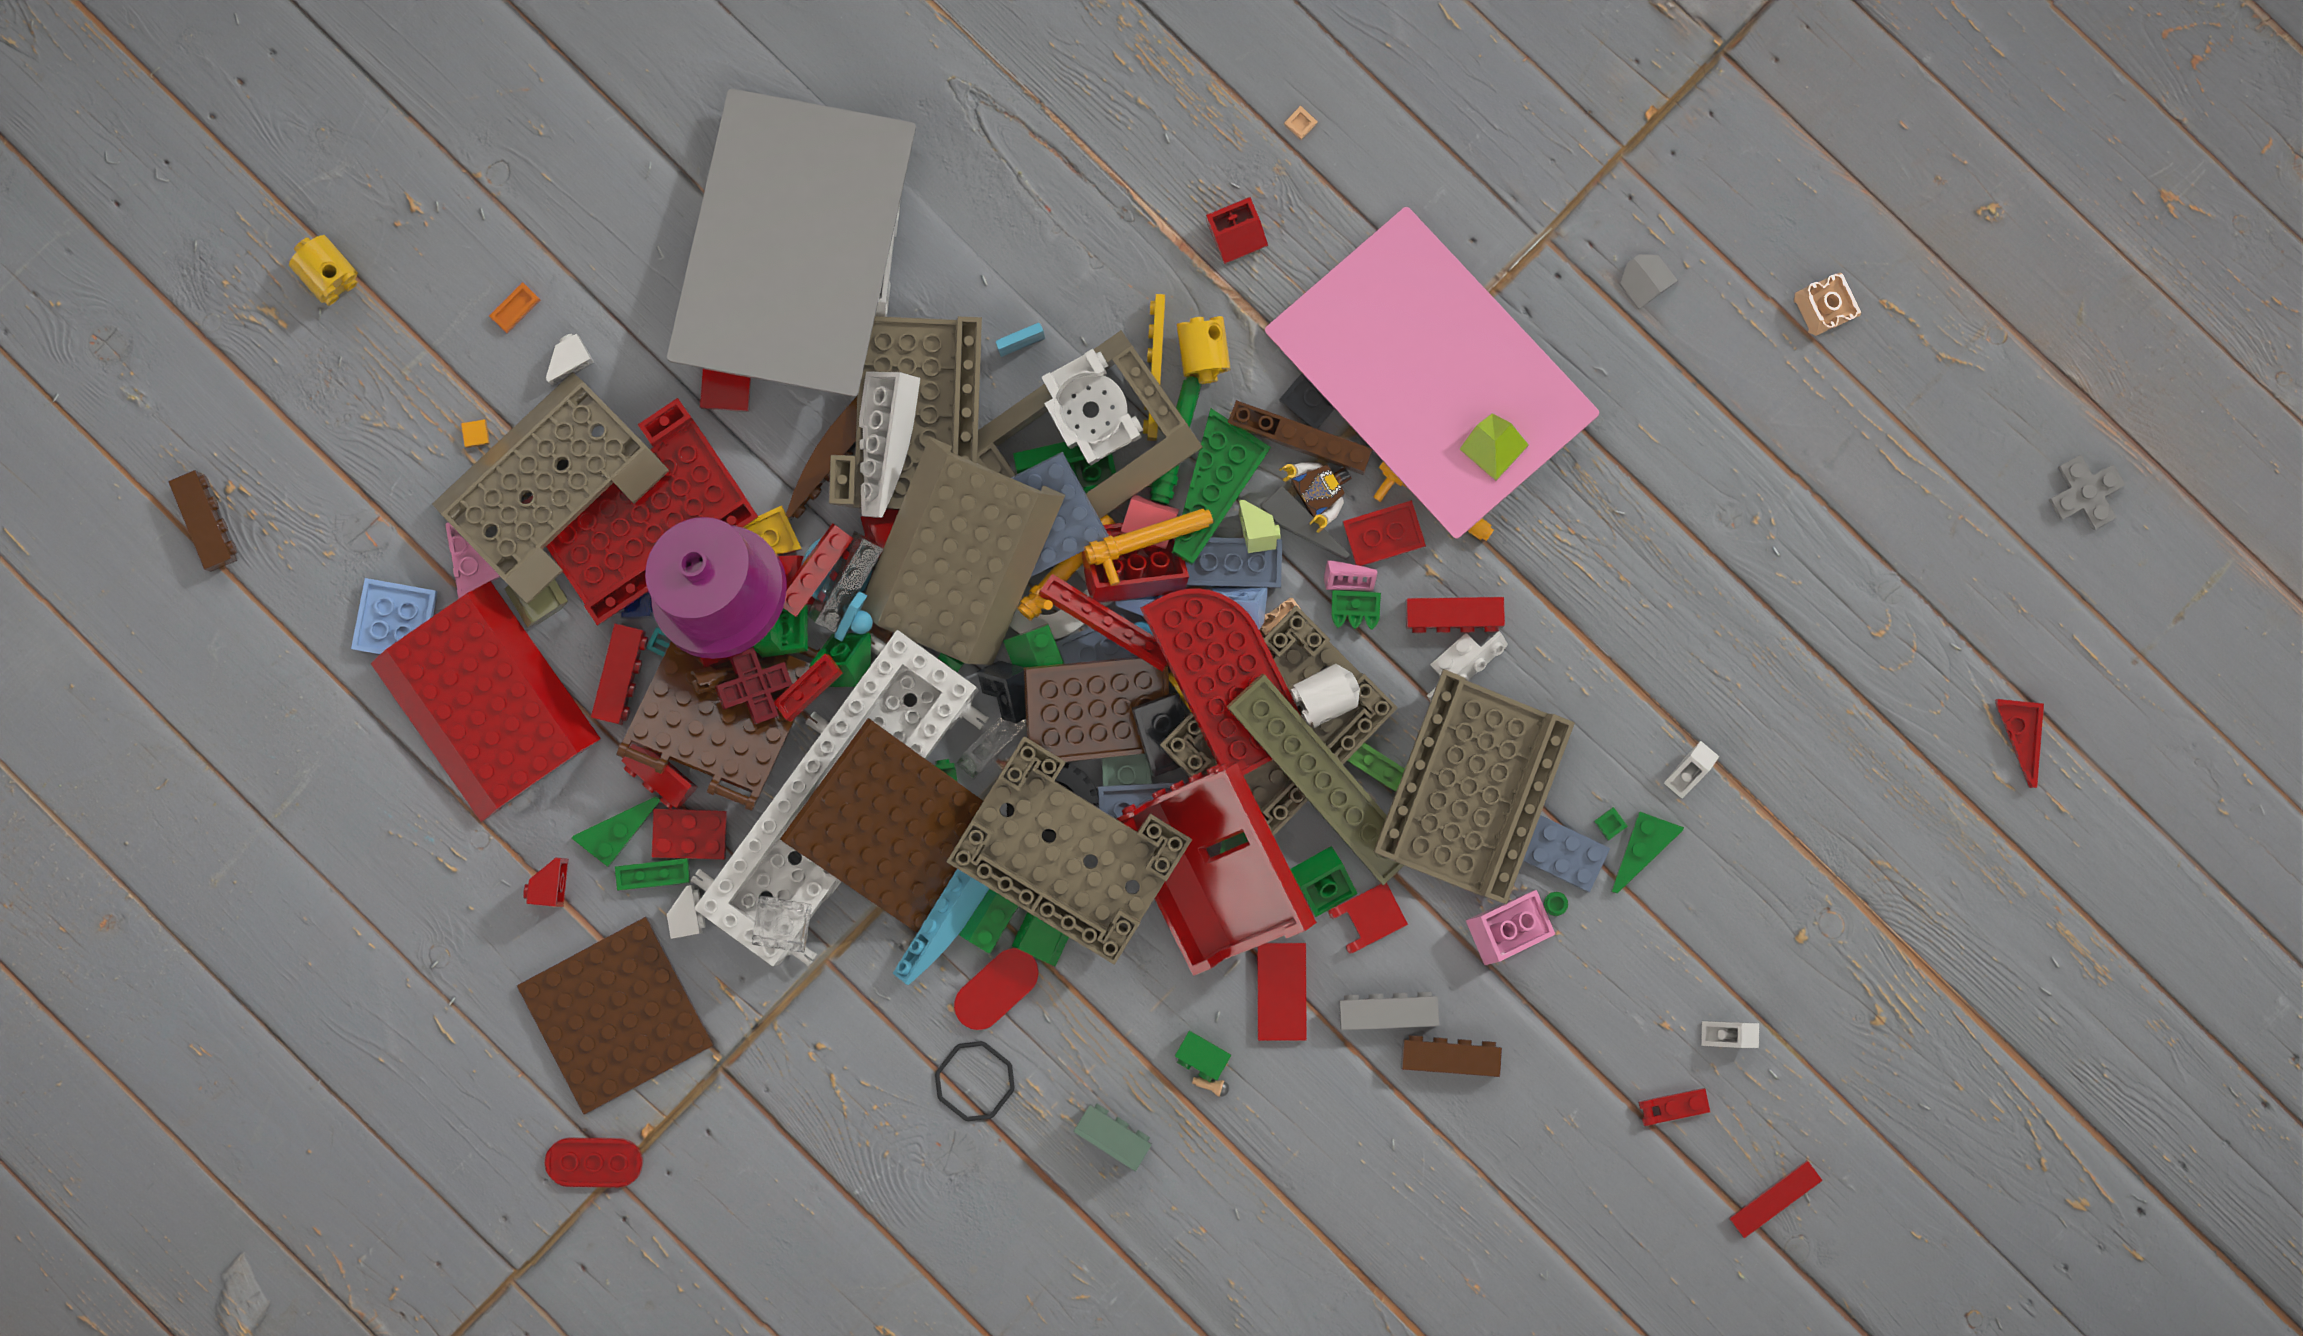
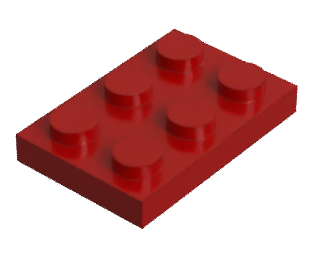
(1384, 533)
(689, 834)

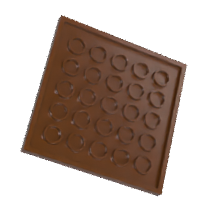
(615, 1015)

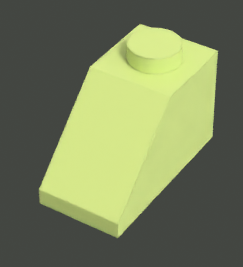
(1258, 528)

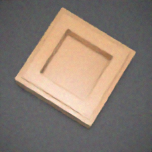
(1300, 123)

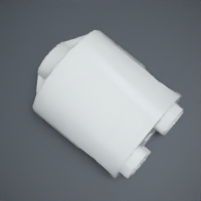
(1326, 695)

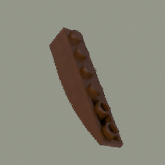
(1301, 437)
(838, 440)

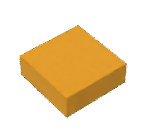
(475, 433)

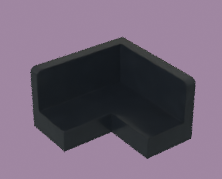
(1008, 685)

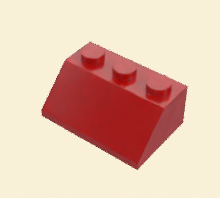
(671, 784)

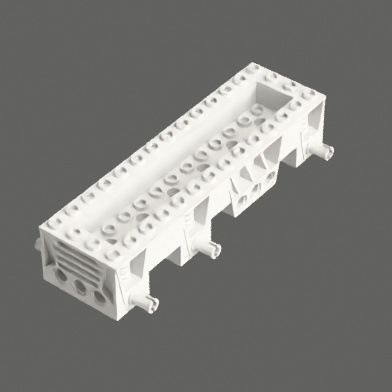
(763, 858)

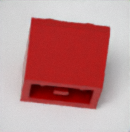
(1236, 230)

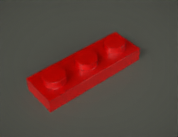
(808, 687)

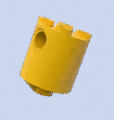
(323, 269)
(1203, 348)

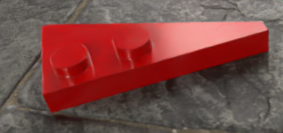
(2024, 728)

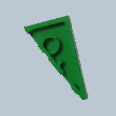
(611, 836)
(1646, 841)

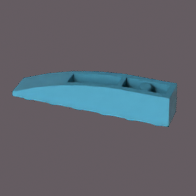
(942, 925)

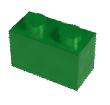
(1203, 1056)

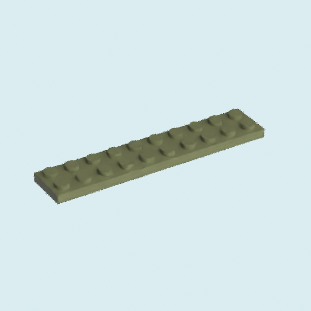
(1314, 772)

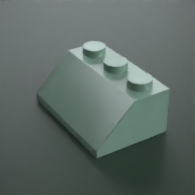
(1113, 1136)

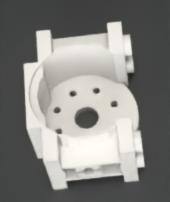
(1074, 379)

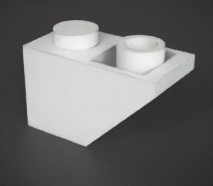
(683, 918)

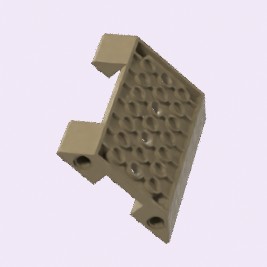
(528, 463)
(1299, 652)
(1052, 876)

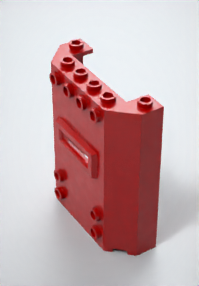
(1235, 897)

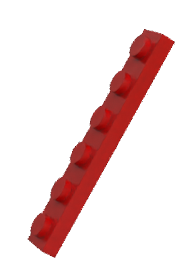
(1103, 621)

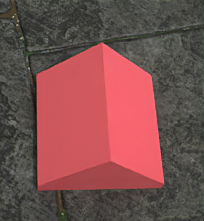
(1144, 512)

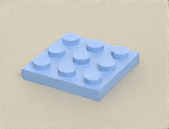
(390, 613)

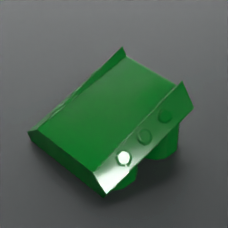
(1040, 940)

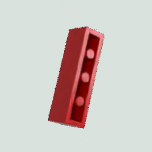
(1455, 613)
(618, 674)

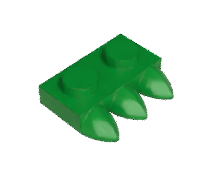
(1355, 606)

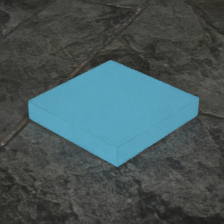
(1020, 339)

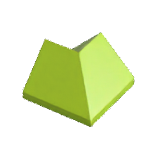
(1494, 445)

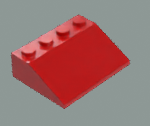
(1140, 572)

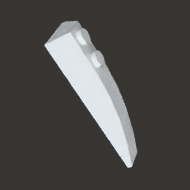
(887, 427)

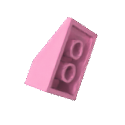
(1510, 928)

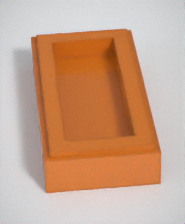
(514, 307)

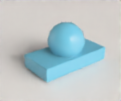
(854, 619)

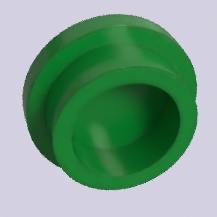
(1556, 903)

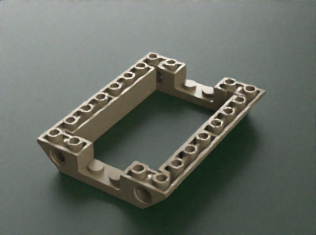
(1134, 477)

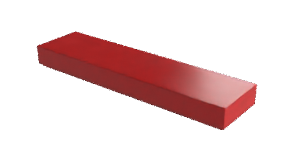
(1775, 1199)

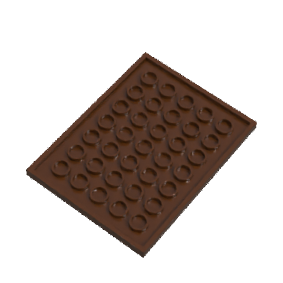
(885, 824)

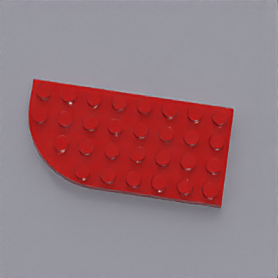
(1214, 658)

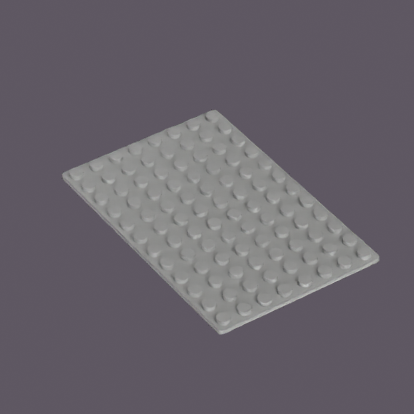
(792, 242)

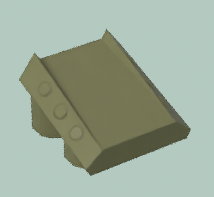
(542, 606)

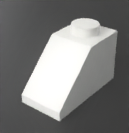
(568, 357)
(1691, 769)
(1730, 1034)

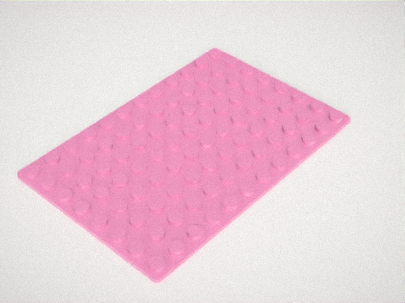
(1422, 358)

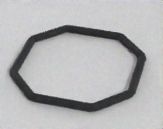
(947, 1060)

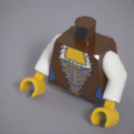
(1318, 489)

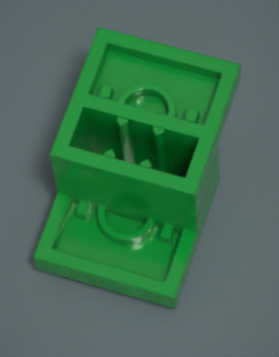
(786, 636)

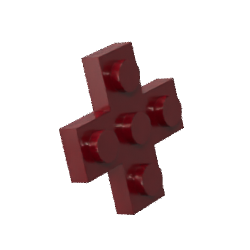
(753, 686)

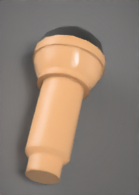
(1219, 1087)

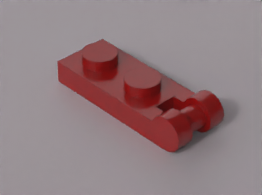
(1675, 1106)

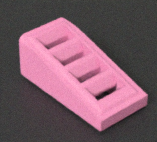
(1336, 570)

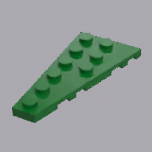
(1218, 478)

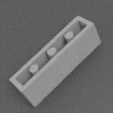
(1388, 1012)

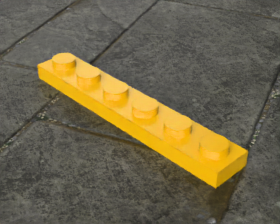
(1154, 356)

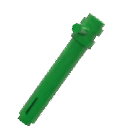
(1163, 487)

